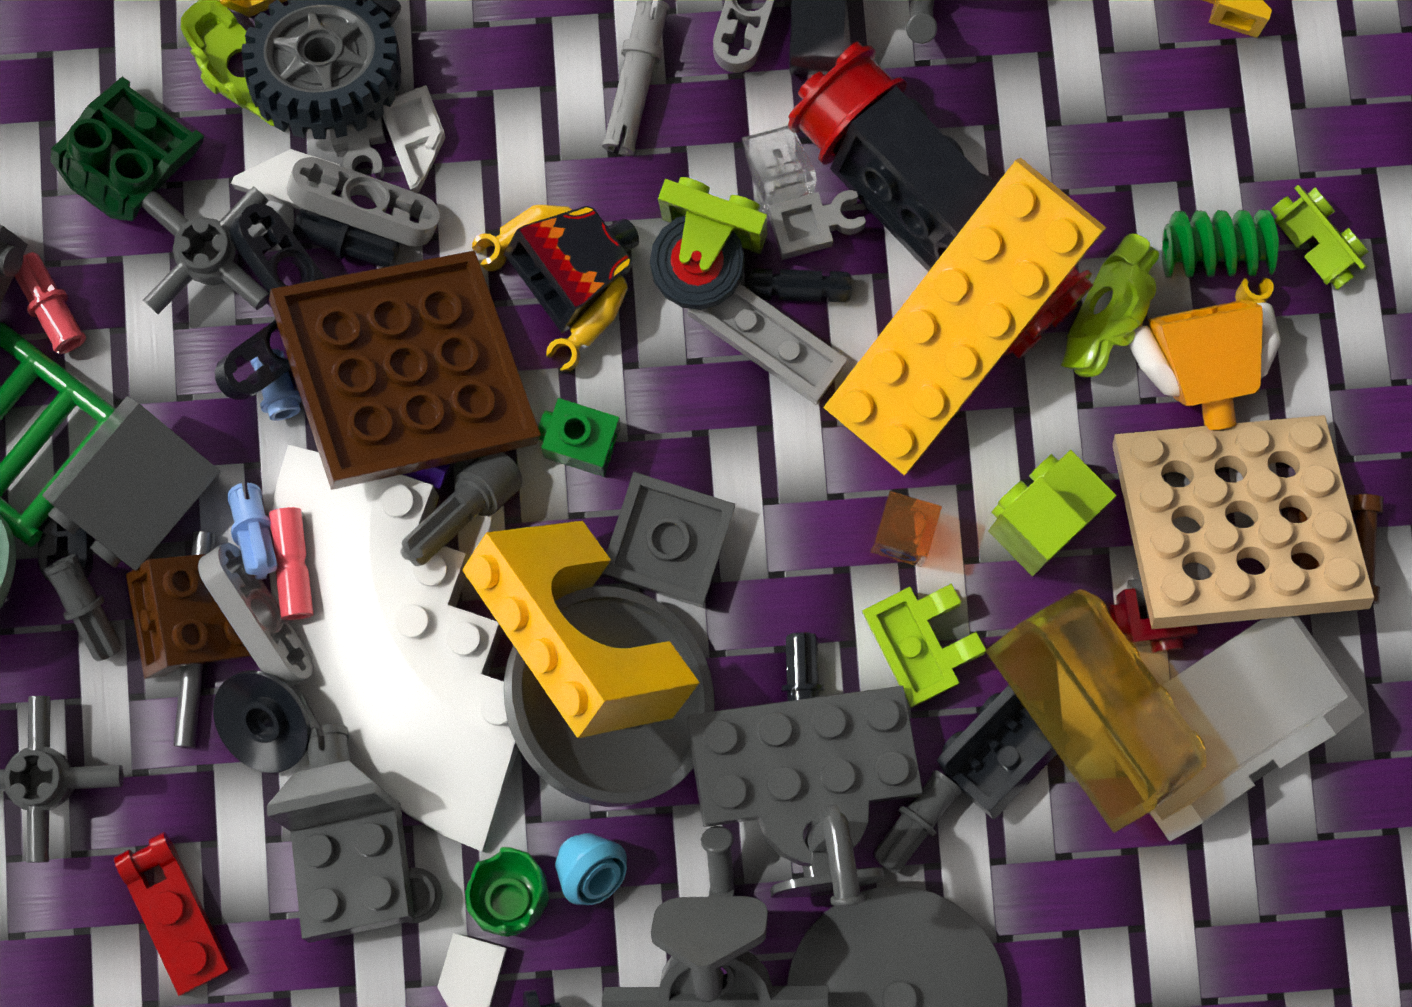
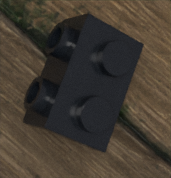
(996, 753)

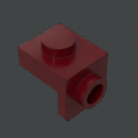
(1139, 632)

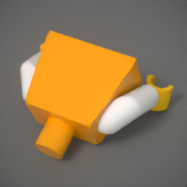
(1211, 352)

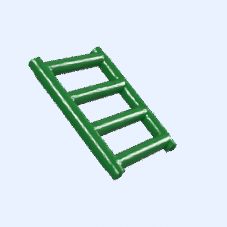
(71, 394)

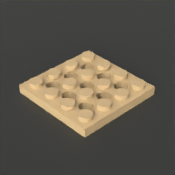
(1230, 593)

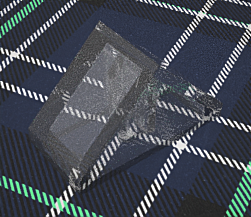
(778, 166)

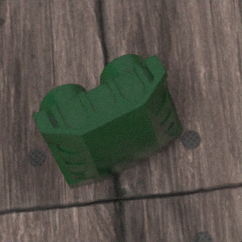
(122, 151)

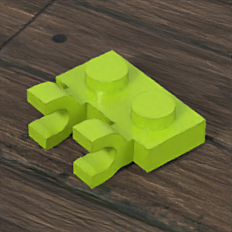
(911, 646)

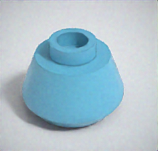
(590, 868)

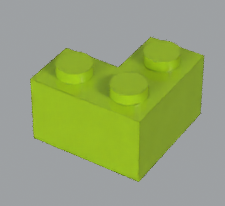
(1045, 516)

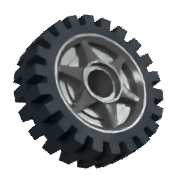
(322, 65)

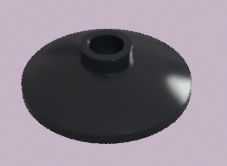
(261, 721)

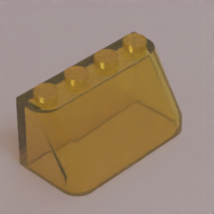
(1099, 707)

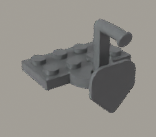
(811, 767)
(710, 935)

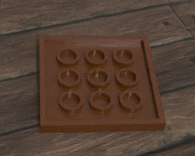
(403, 368)

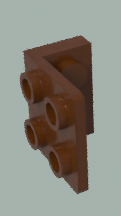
(178, 617)

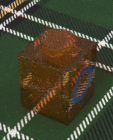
(906, 529)

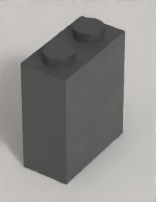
(129, 485)

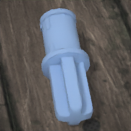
(252, 531)

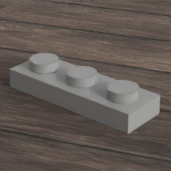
(774, 342)

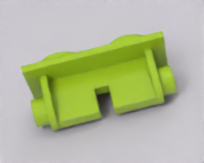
(1310, 218)

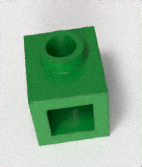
(579, 436)

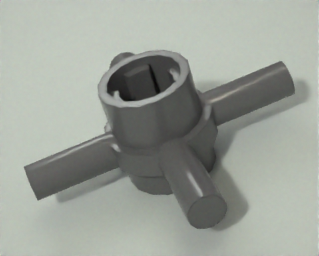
(190, 239)
(16, 779)

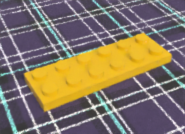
(964, 315)

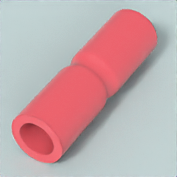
(291, 572)

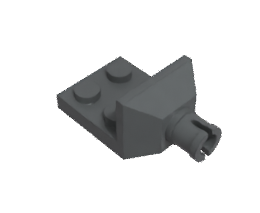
(343, 843)

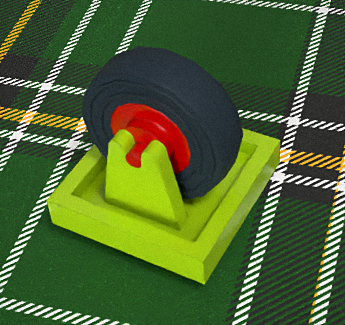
(700, 252)

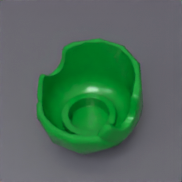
(507, 892)

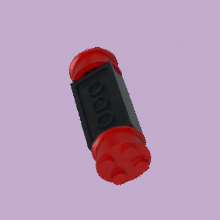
(906, 168)

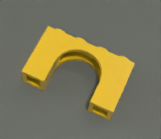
(590, 683)

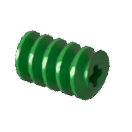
(1220, 241)

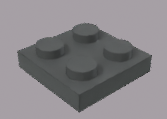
(668, 539)

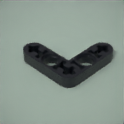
(266, 270)

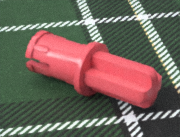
(49, 305)

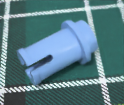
(279, 397)

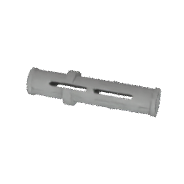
(640, 55)

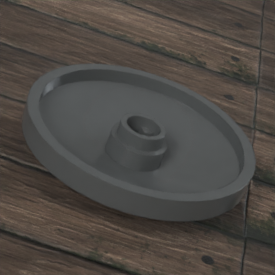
(619, 764)
(900, 953)

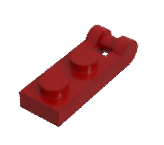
(173, 915)

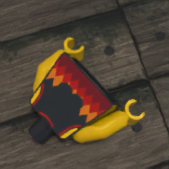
(569, 265)

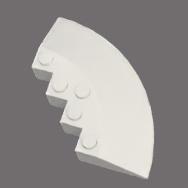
(397, 651)

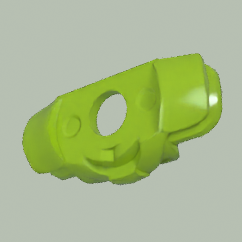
(214, 39)
(1132, 287)

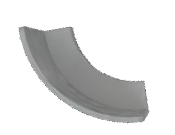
(1256, 710)

